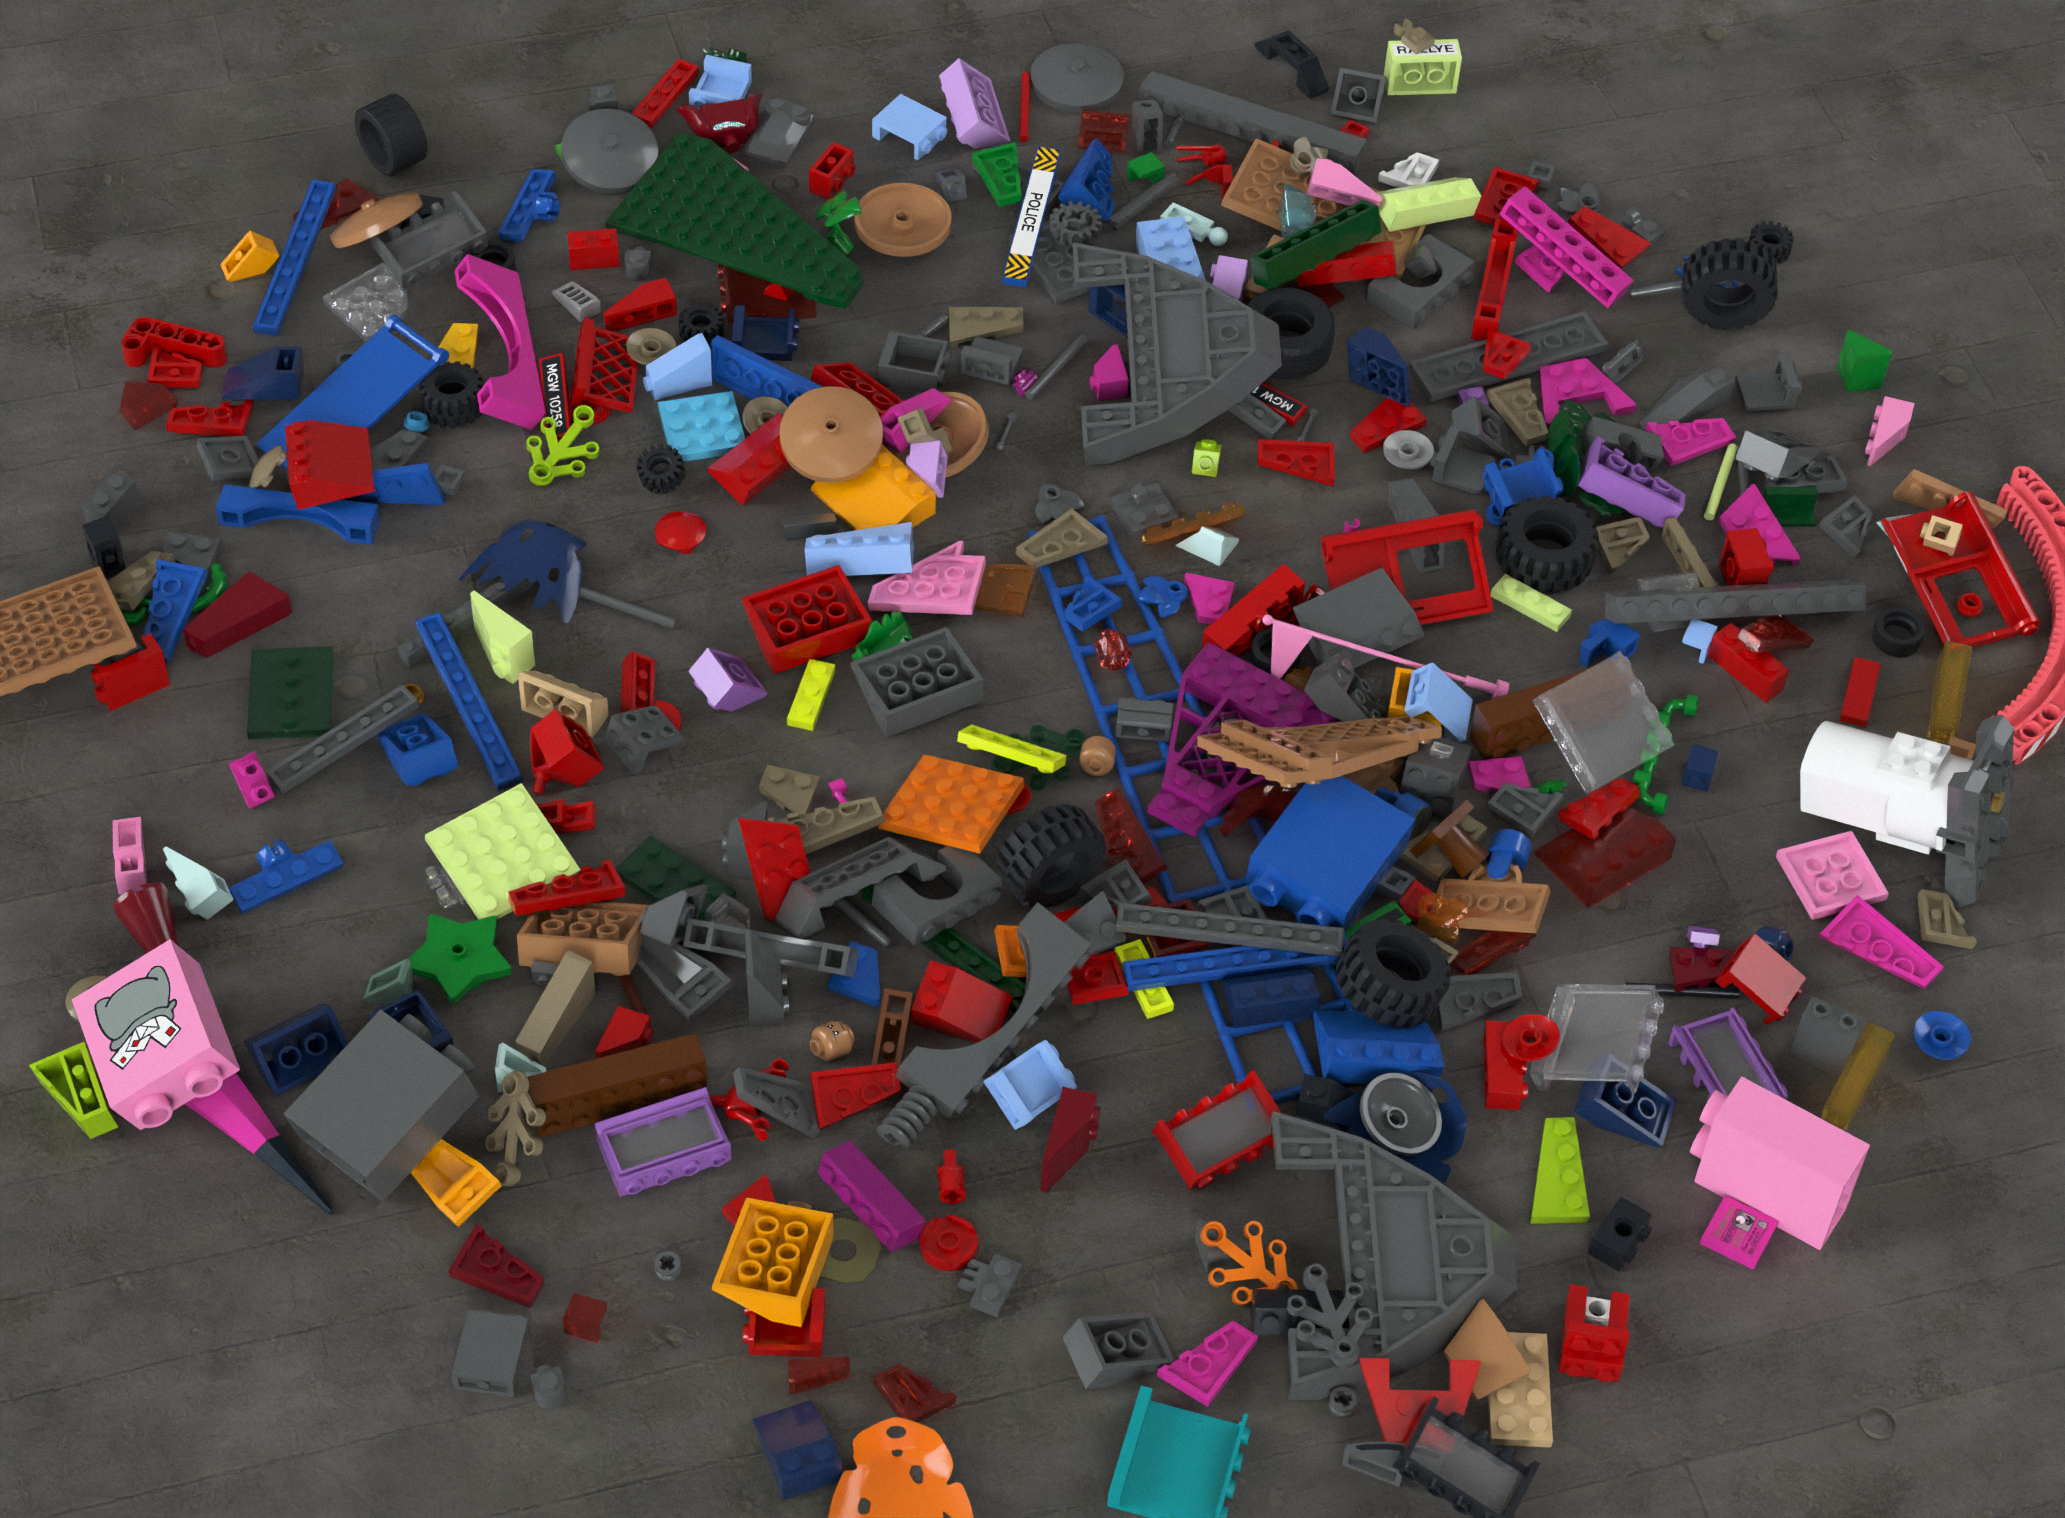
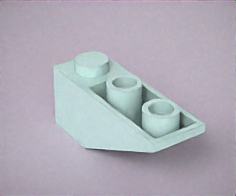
(203, 889)

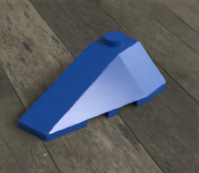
(1090, 181)

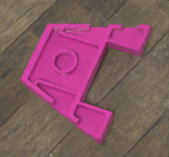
(1580, 383)

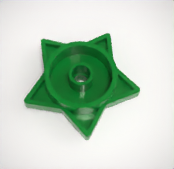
(459, 955)

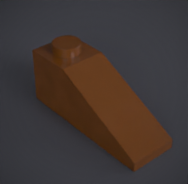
(893, 1027)

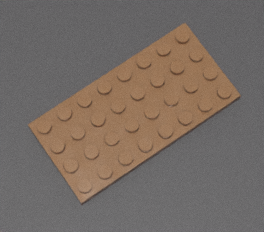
(1260, 186)

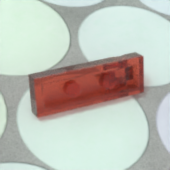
(1489, 949)

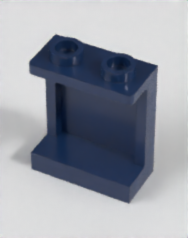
(765, 335)

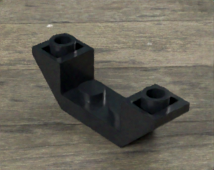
(1310, 74)

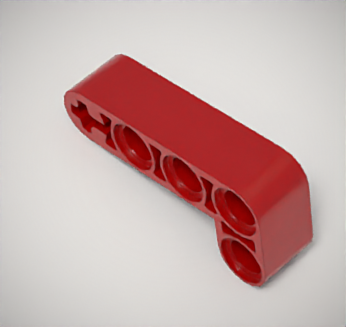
(187, 341)

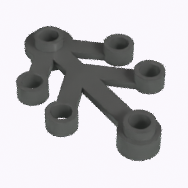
(1330, 1318)

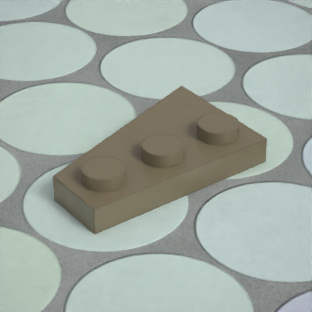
(973, 322)
(1519, 410)
(1061, 539)

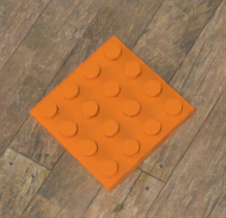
(951, 803)

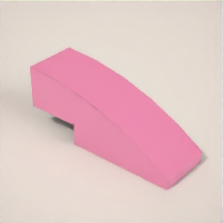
(129, 854)

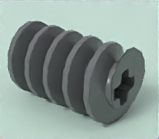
(908, 1117)

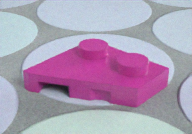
(1209, 596)

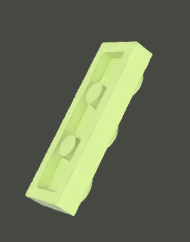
(1531, 602)

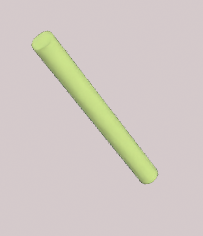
(1720, 482)

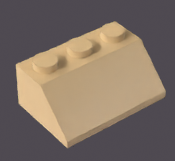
(544, 693)

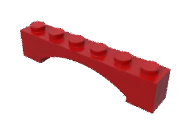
(1495, 279)

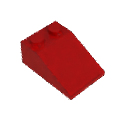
(959, 1004)

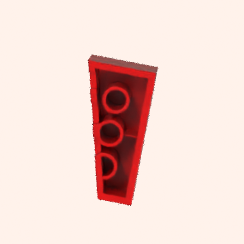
(1243, 621)

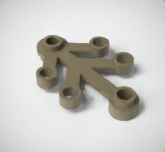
(515, 1092)

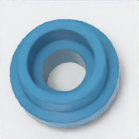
(416, 421)

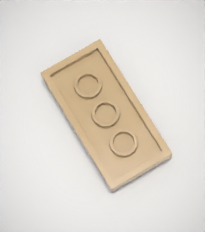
(1523, 1409)

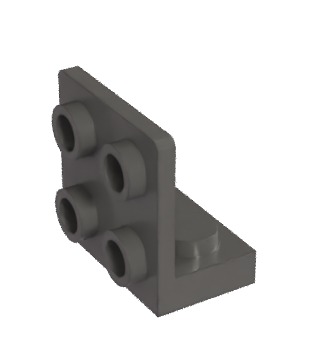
(990, 360)

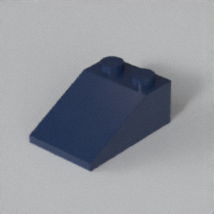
(1636, 1115)
(798, 1449)

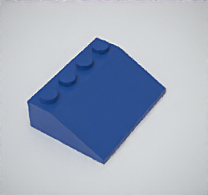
(1361, 1049)

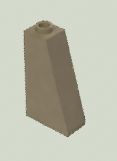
(558, 1008)

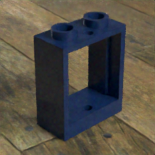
(1107, 310)
(416, 1004)

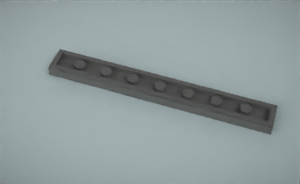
(1230, 929)

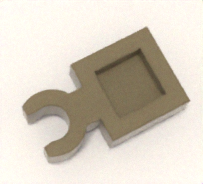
(1414, 38)

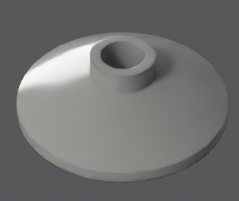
(1408, 449)

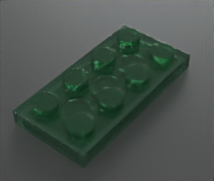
(662, 872)

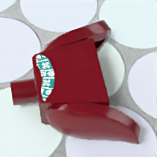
(724, 122)

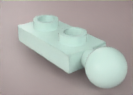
(1198, 225)

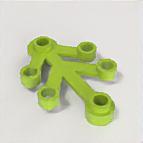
(561, 450)

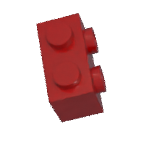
(831, 170)
(593, 249)

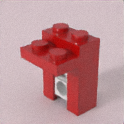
(1592, 1343)

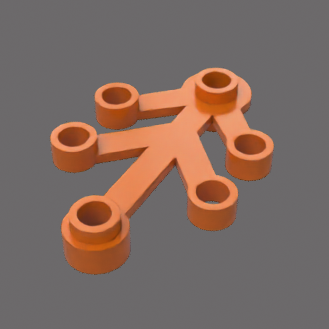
(1253, 1266)

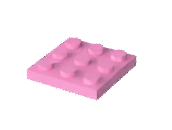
(1831, 874)

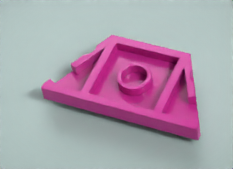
(1753, 512)

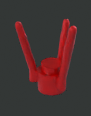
(1213, 156)

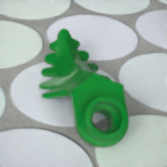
(884, 635)

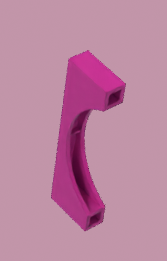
(498, 292)

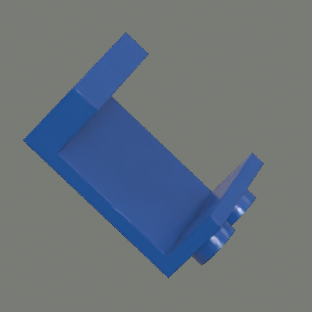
(1522, 482)

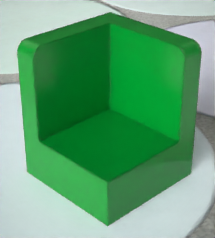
(1145, 166)

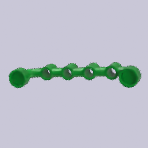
(1643, 777)

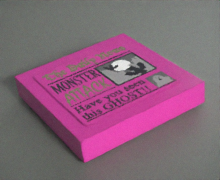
(1739, 1232)

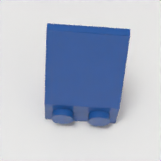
(418, 749)

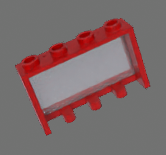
(1219, 1132)

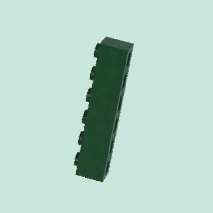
(1315, 244)

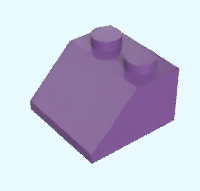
(726, 680)

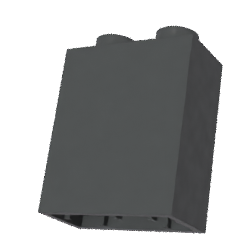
(384, 1102)

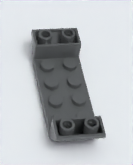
(845, 877)

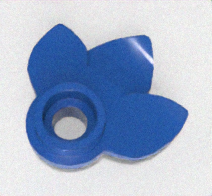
(1164, 593)

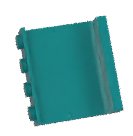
(1177, 1462)

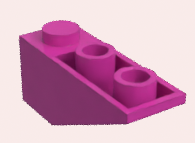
(932, 403)

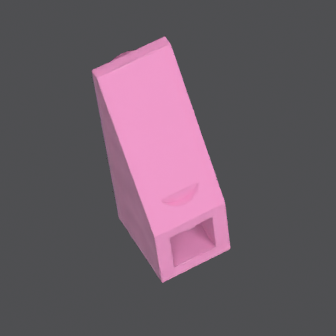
(1890, 429)

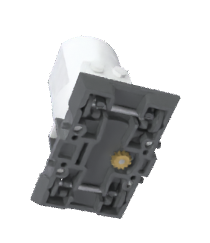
(1917, 794)

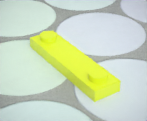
(1042, 758)

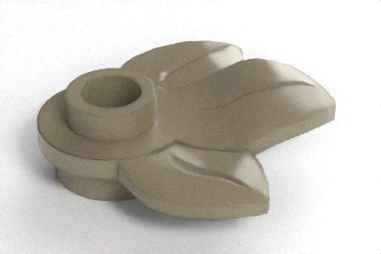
(1305, 156)

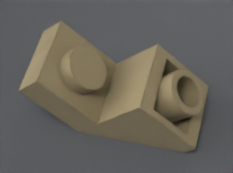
(917, 429)

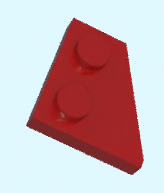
(174, 370)

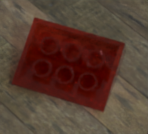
(1610, 861)

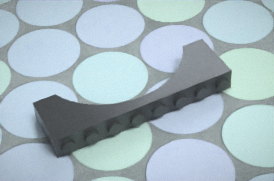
(952, 1074)

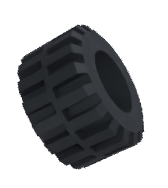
(451, 394)

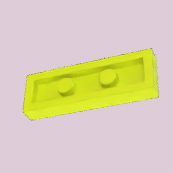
(811, 695)
(1153, 1000)

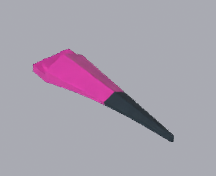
(242, 1119)

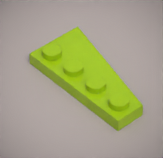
(1560, 1179)

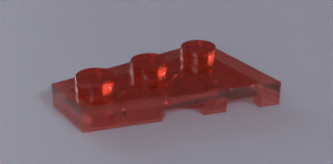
(345, 202)

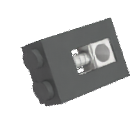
(1436, 773)

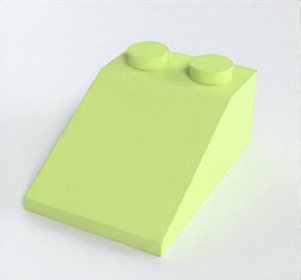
(503, 639)

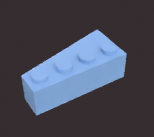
(863, 551)

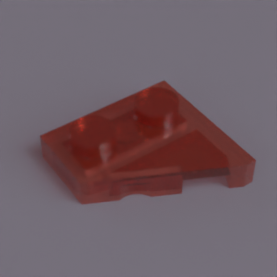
(910, 1394)

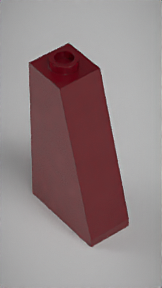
(236, 615)

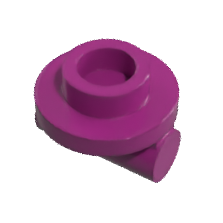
(1023, 380)

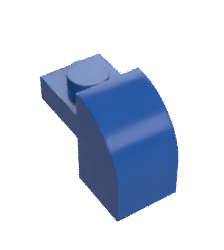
(1608, 639)

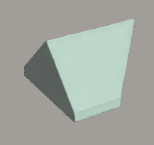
(1210, 544)

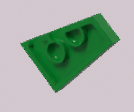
(1000, 172)

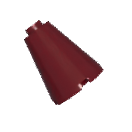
(147, 915)

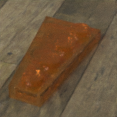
(1182, 526)

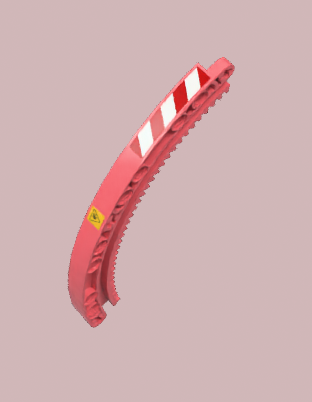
(2041, 518)

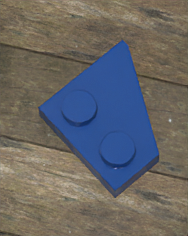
(1091, 604)

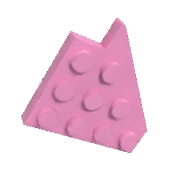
(937, 585)

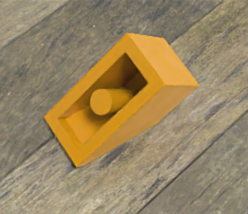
(250, 257)

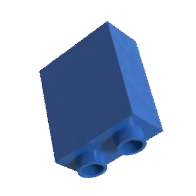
(1328, 852)

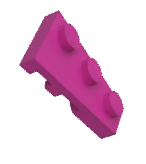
(1693, 439)
(1211, 1364)

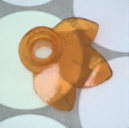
(1444, 920)

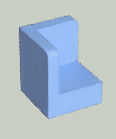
(1700, 635)

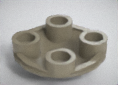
(262, 471)

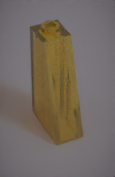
(1948, 691)
(1858, 1076)

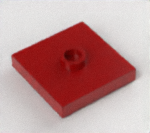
(1097, 980)

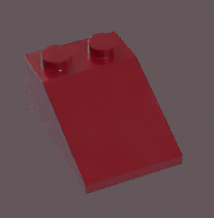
(1070, 1134)

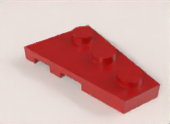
(1498, 190)
(1608, 237)
(1384, 421)
(1299, 458)
(1599, 807)

